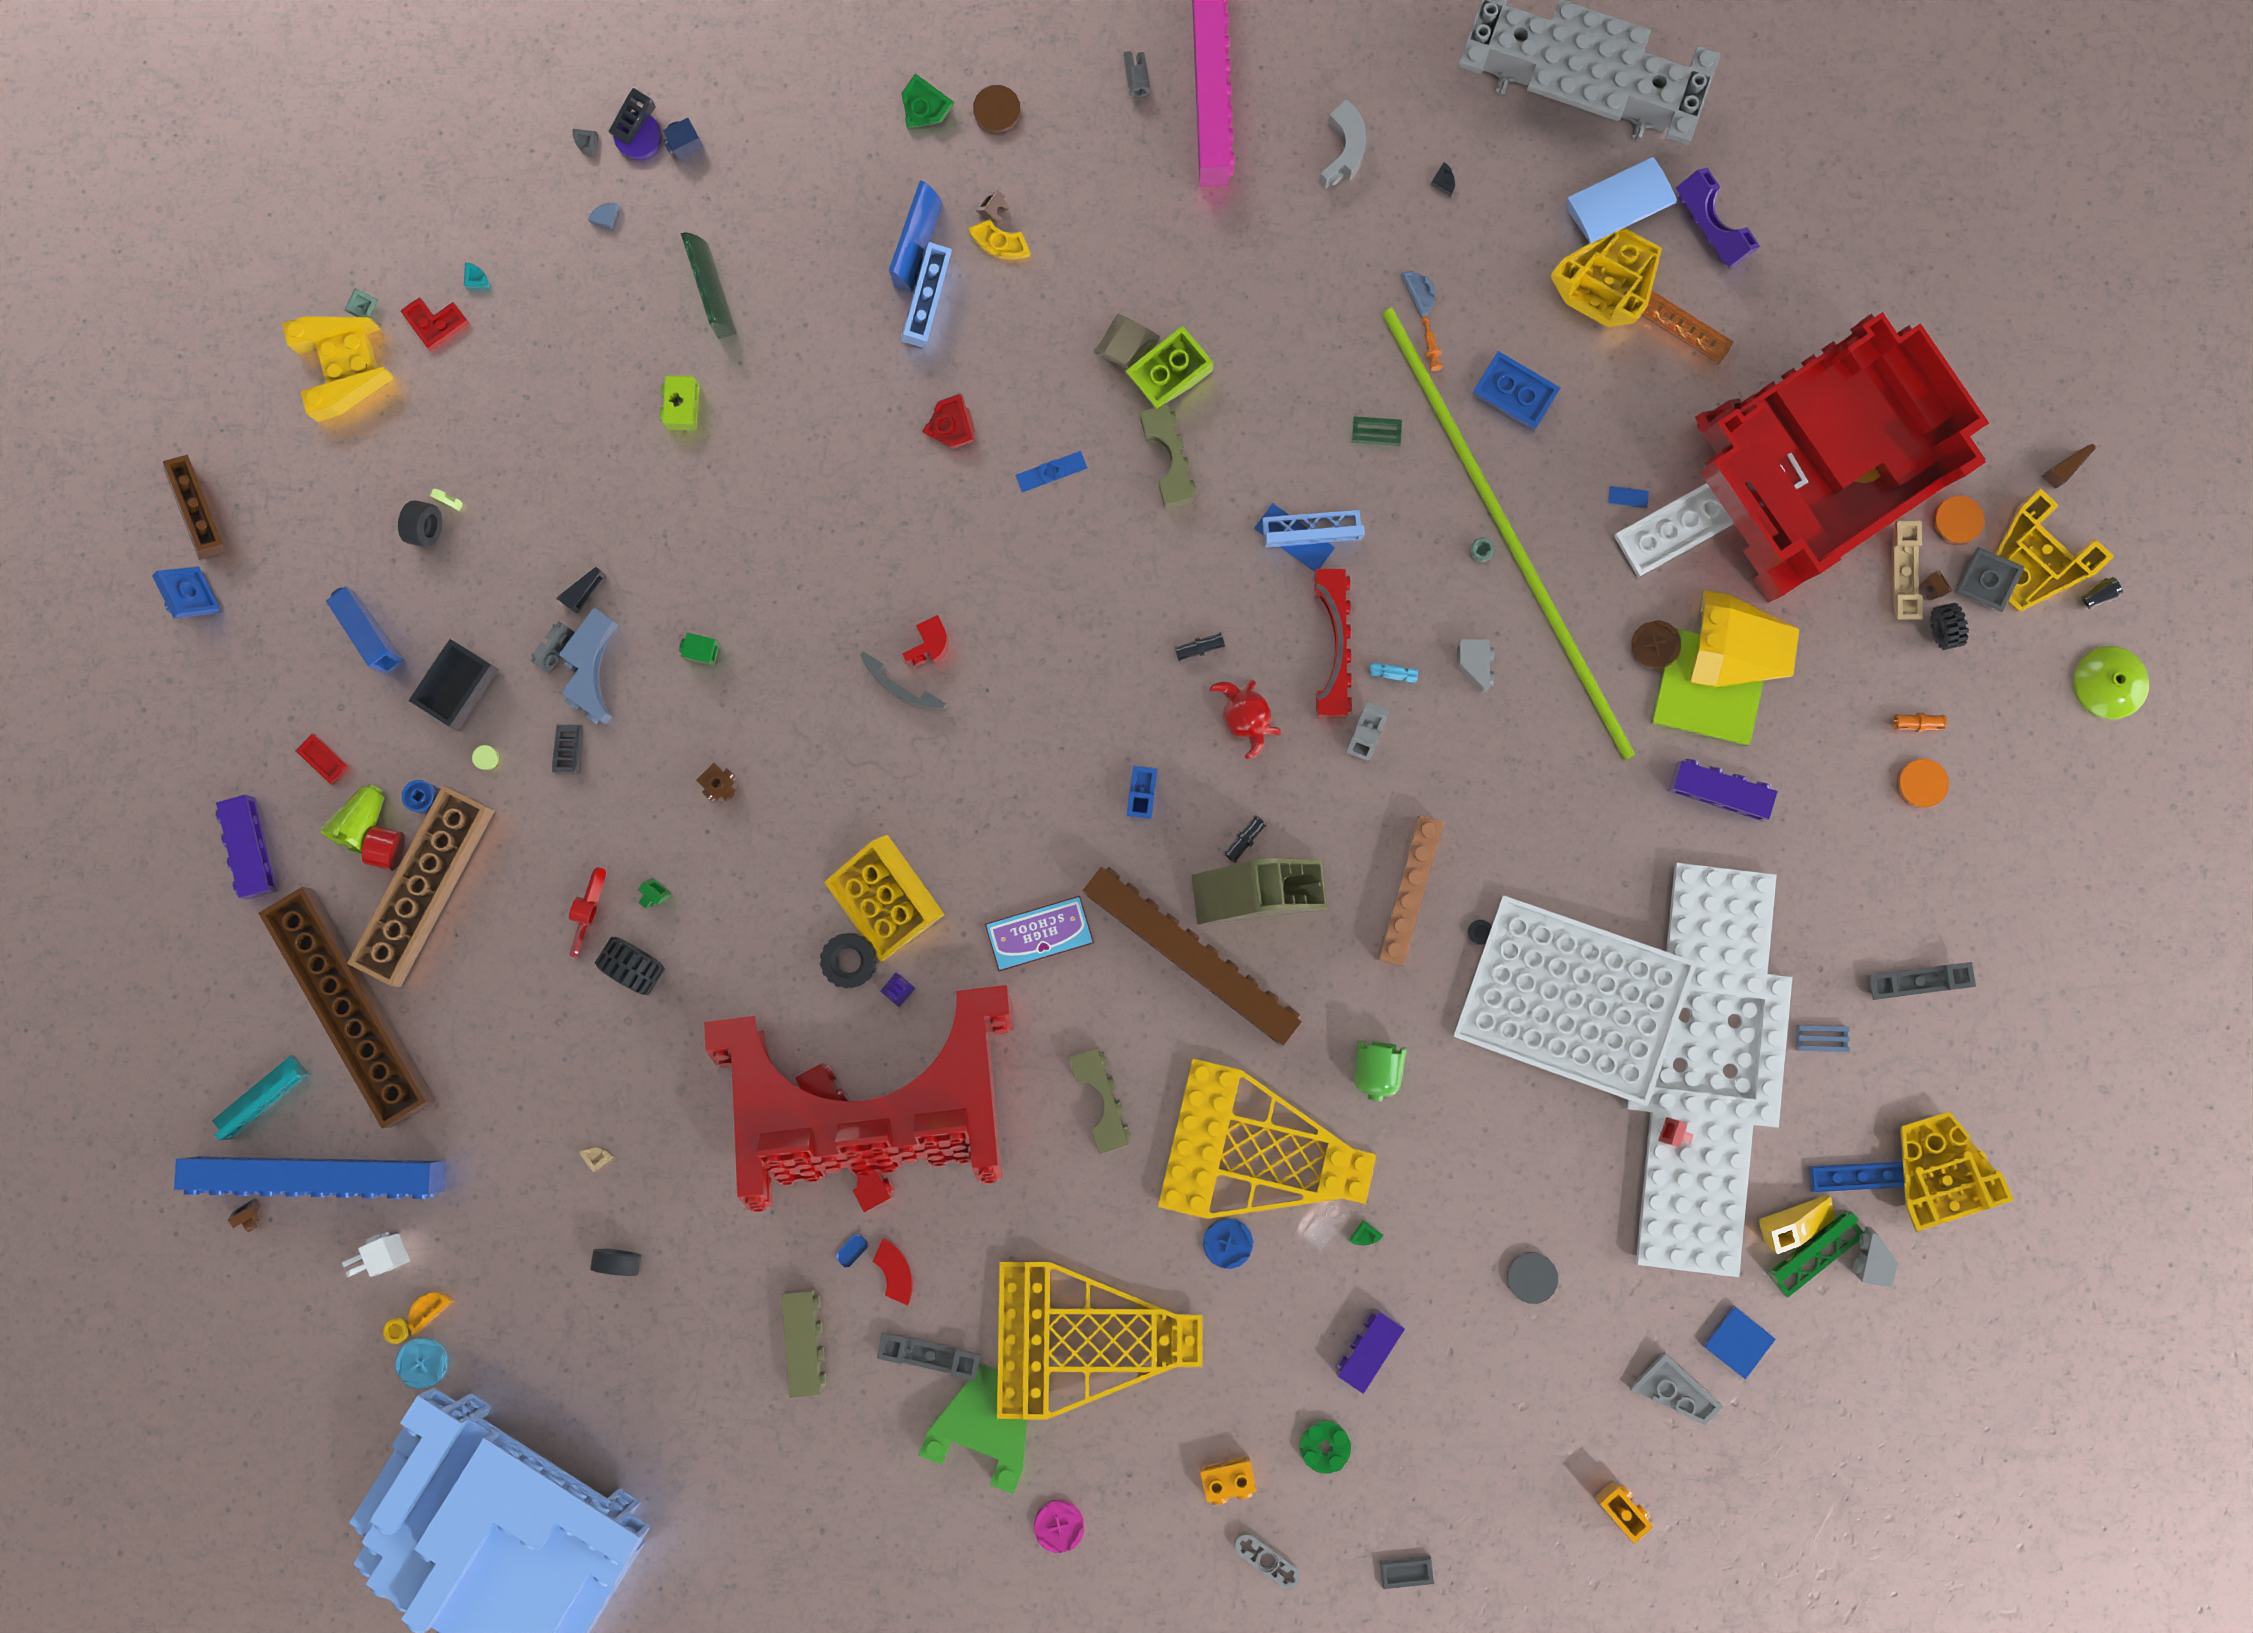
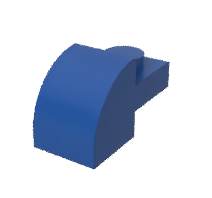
(1142, 792)

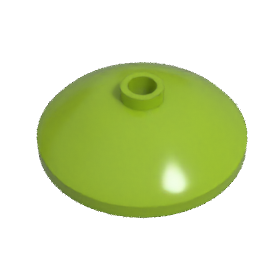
(2097, 684)

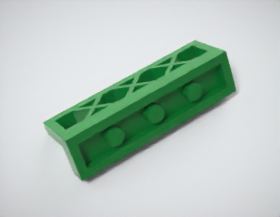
(1813, 1248)

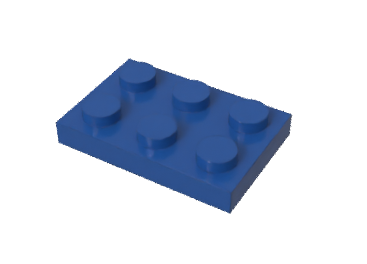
(1516, 390)

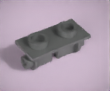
(548, 655)

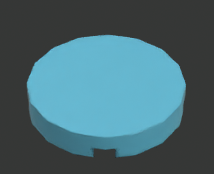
(421, 1363)

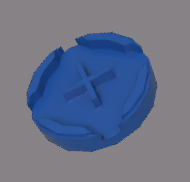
(1228, 1243)

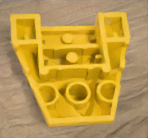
(1946, 1173)

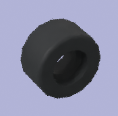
(419, 523)

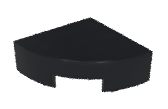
(1444, 180)

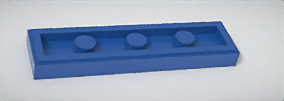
(1856, 1176)

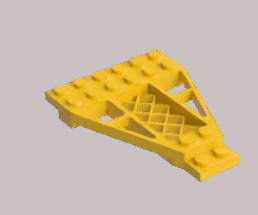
(1201, 1140)
(1025, 1341)

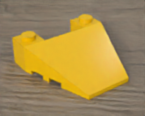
(2046, 561)

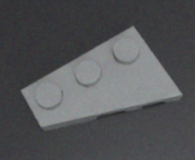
(1673, 1387)

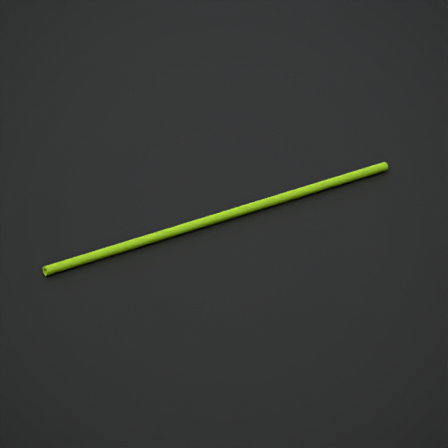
(1508, 534)

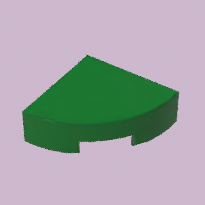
(1365, 1235)

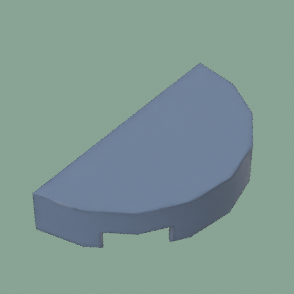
(1420, 290)

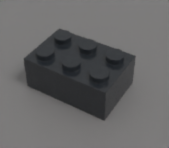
(453, 685)

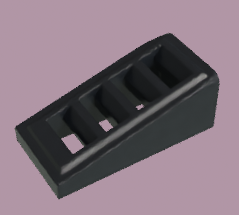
(625, 112)
(581, 591)
(575, 767)

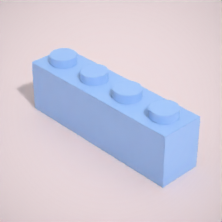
(926, 294)

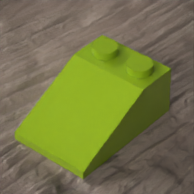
(1171, 368)

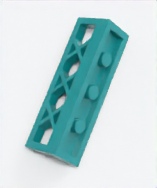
(259, 1098)

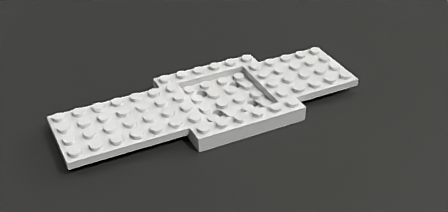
(1699, 1191)

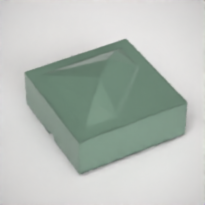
(360, 304)

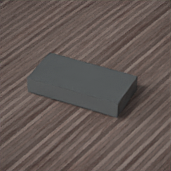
(1406, 1572)

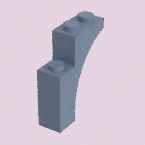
(585, 654)

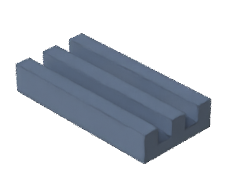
(1844, 1039)

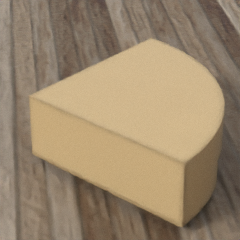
(596, 1157)

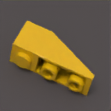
(1797, 1224)

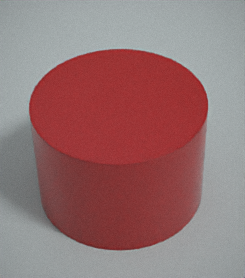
(383, 848)

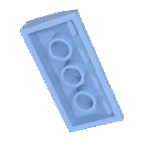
(1621, 200)

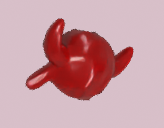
(1246, 714)

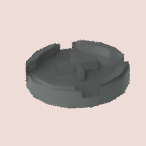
(1532, 1278)

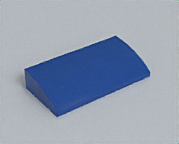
(915, 237)

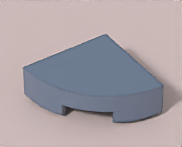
(605, 215)

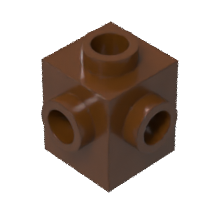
(712, 777)

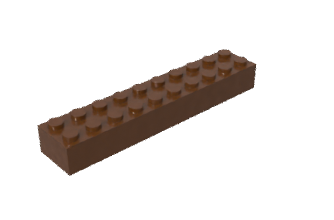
(1191, 956)
(346, 1007)

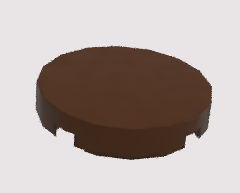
(996, 109)
(1656, 645)

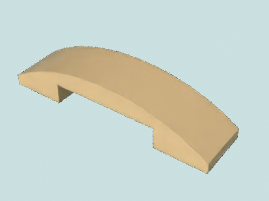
(1905, 570)

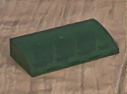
(709, 285)

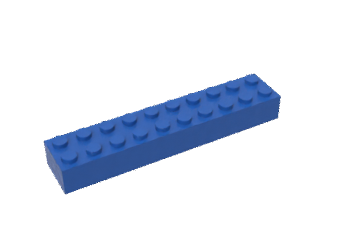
(309, 1177)

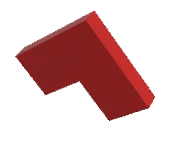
(434, 328)

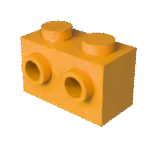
(1228, 1480)
(1623, 1512)

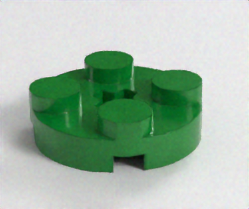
(1313, 1456)

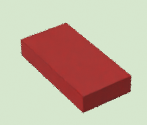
(322, 758)

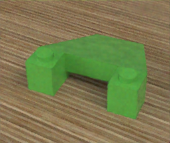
(974, 1424)

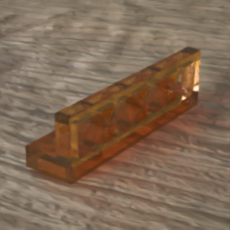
(1687, 328)

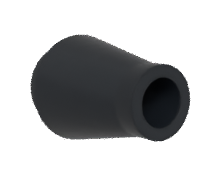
(2104, 592)

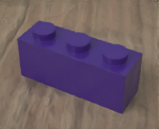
(1369, 1350)

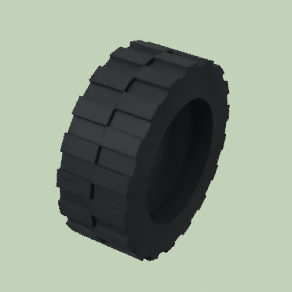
(830, 966)

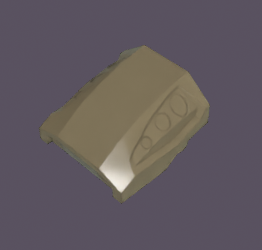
(1126, 342)

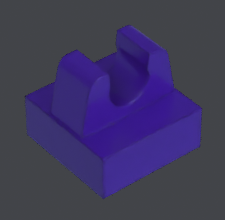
(897, 989)

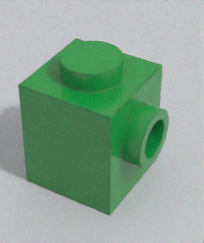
(699, 649)

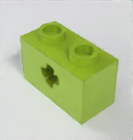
(683, 416)

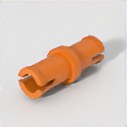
(1919, 722)

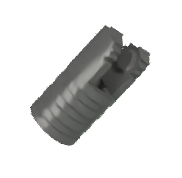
(1137, 74)

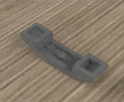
(926, 701)
(1922, 980)
(929, 1355)

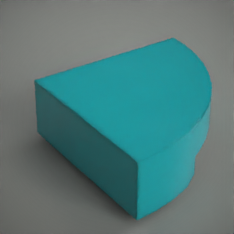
(475, 278)

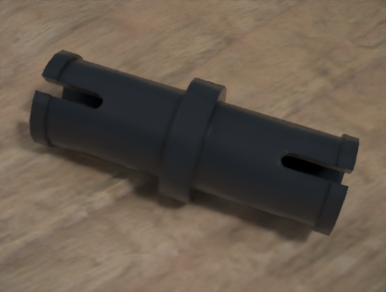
(1199, 646)
(1245, 839)

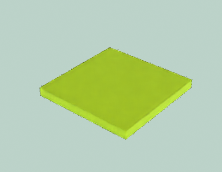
(1709, 711)

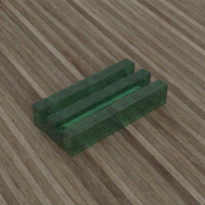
(1376, 440)

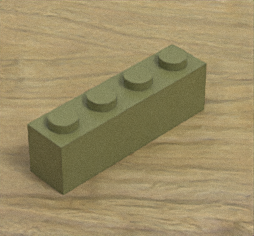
(803, 1343)

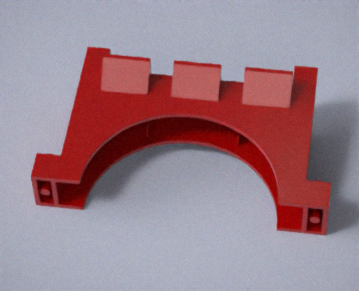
(800, 1136)

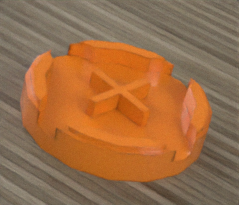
(1958, 520)
(1923, 783)

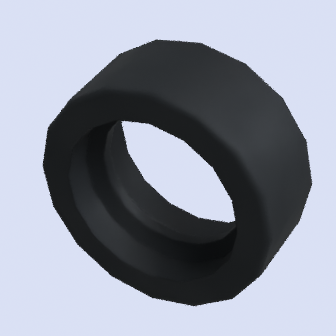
(615, 1262)

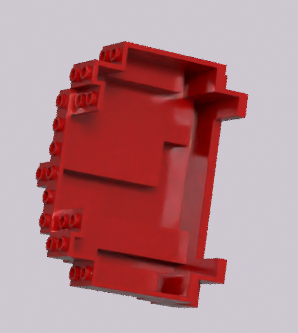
(1855, 408)

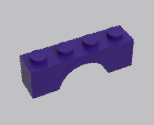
(1699, 195)

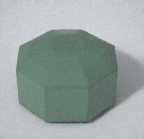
(1482, 550)

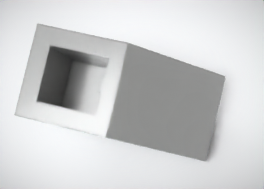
(1474, 662)
(1875, 1261)

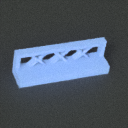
(1312, 534)

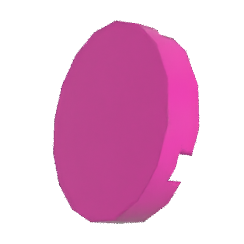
(1059, 1526)

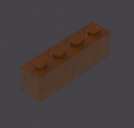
(193, 507)

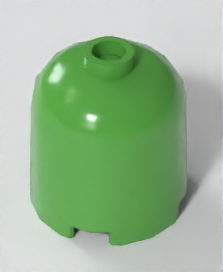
(1379, 1069)

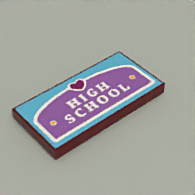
(1039, 933)

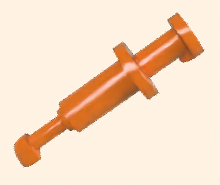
(1433, 352)

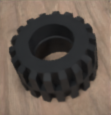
(629, 966)

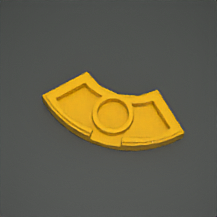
(999, 243)

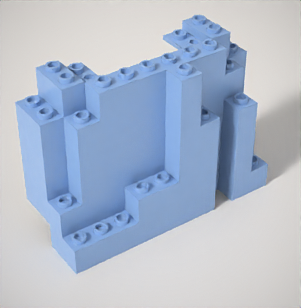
(488, 1532)

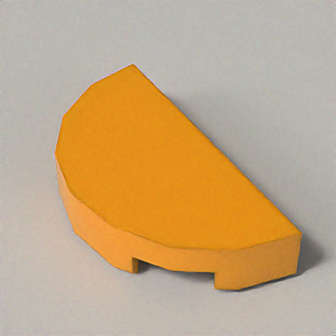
(426, 1309)

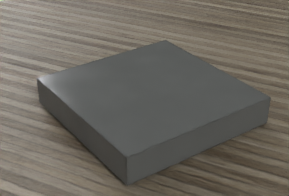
(1989, 579)

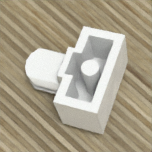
(379, 1255)

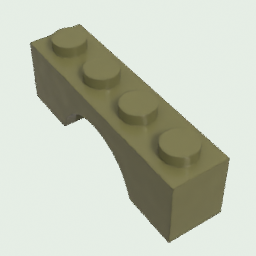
(1160, 429)
(1109, 1132)

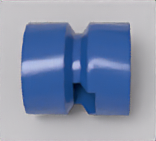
(419, 796)

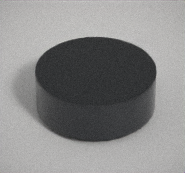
(1479, 931)

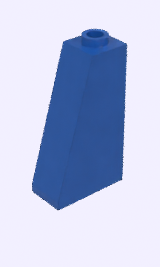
(364, 631)

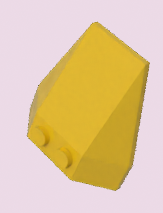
(1609, 278)
(1741, 643)

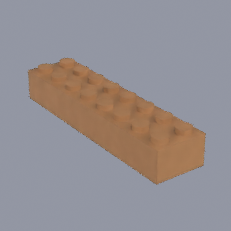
(421, 887)

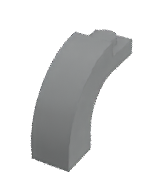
(1351, 129)

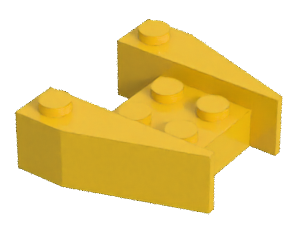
(344, 358)

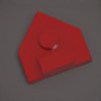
(951, 422)

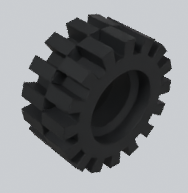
(1949, 626)

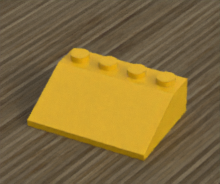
(884, 897)

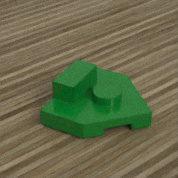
(924, 103)

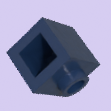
(681, 138)

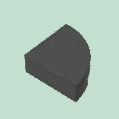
(586, 141)

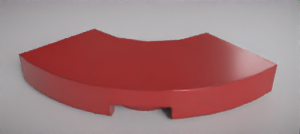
(896, 1271)

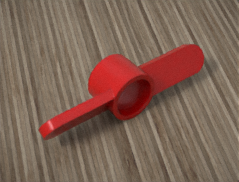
(585, 909)

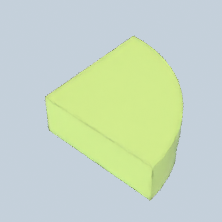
(444, 499)

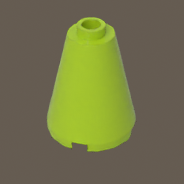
(355, 818)

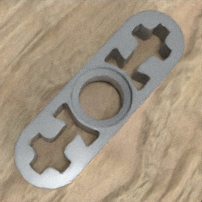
(1268, 1571)

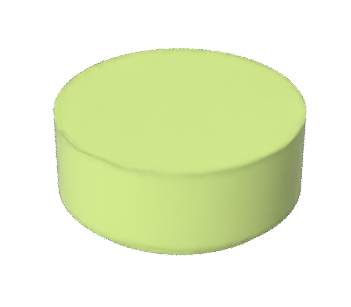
(485, 757)

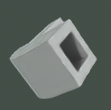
(1367, 730)

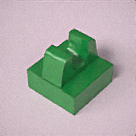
(653, 893)

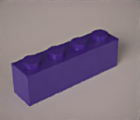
(1722, 790)
(245, 847)

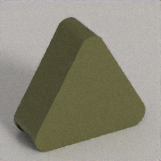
(1259, 890)

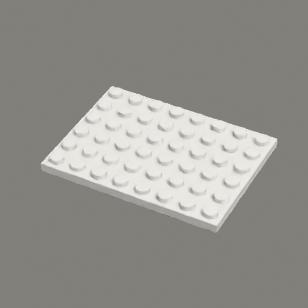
(1575, 1000)

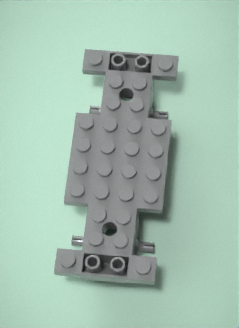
(1590, 65)

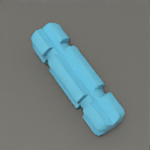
(1393, 672)

